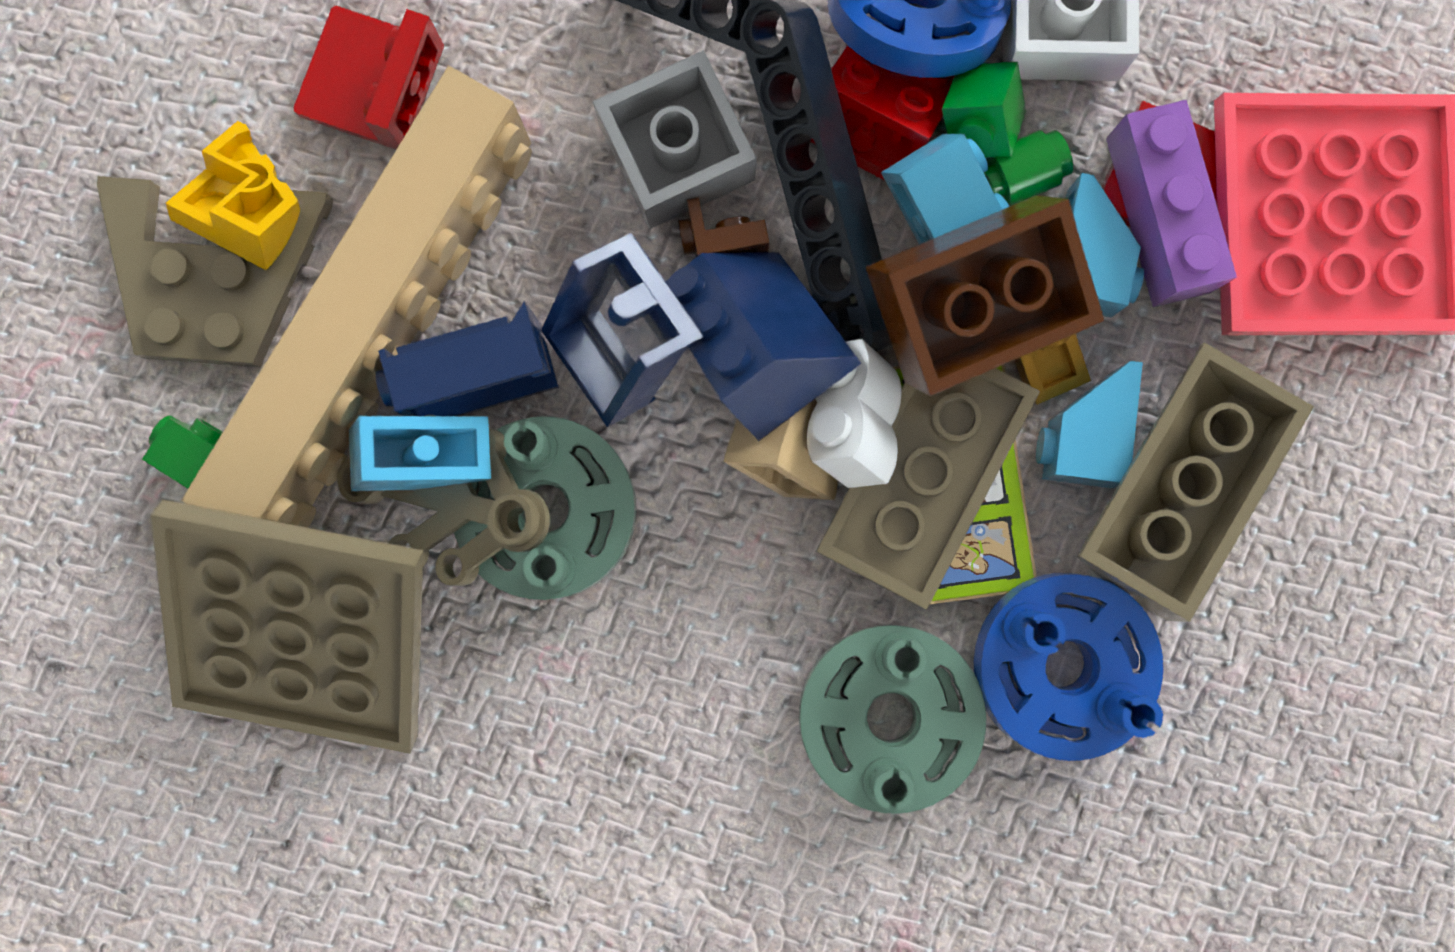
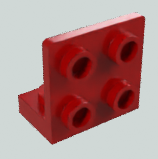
(370, 75)
(886, 111)

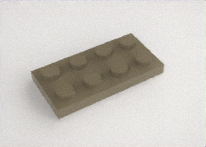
(944, 467)

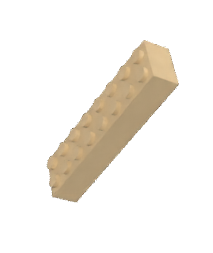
(367, 299)

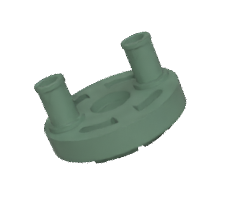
(541, 457)
(883, 772)

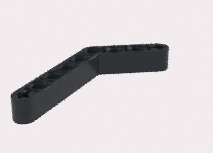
(790, 129)

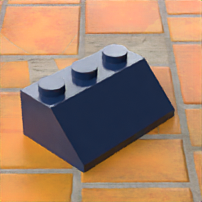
(763, 336)

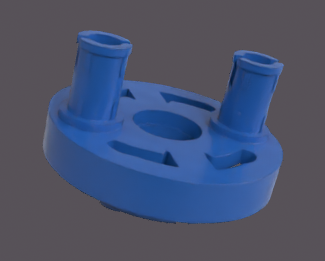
(910, 35)
(1107, 694)

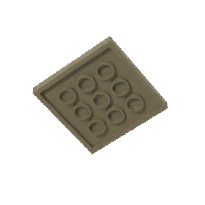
(290, 625)

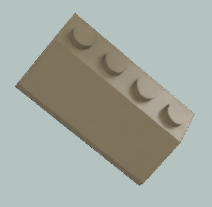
(1194, 484)

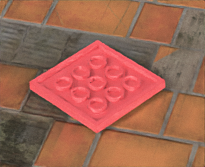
(1337, 213)

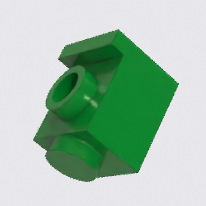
(181, 448)

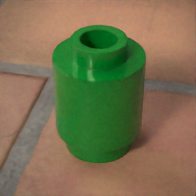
(1034, 168)

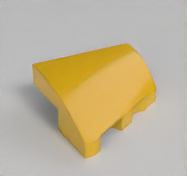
(238, 200)

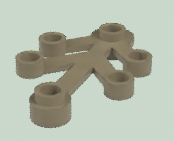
(460, 505)

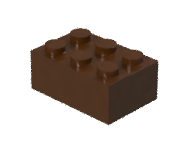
(986, 293)

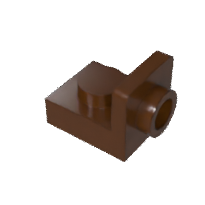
(729, 236)

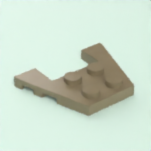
(197, 297)

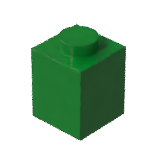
(987, 107)

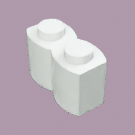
(853, 422)

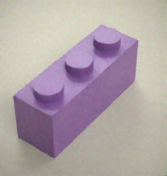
(1170, 203)

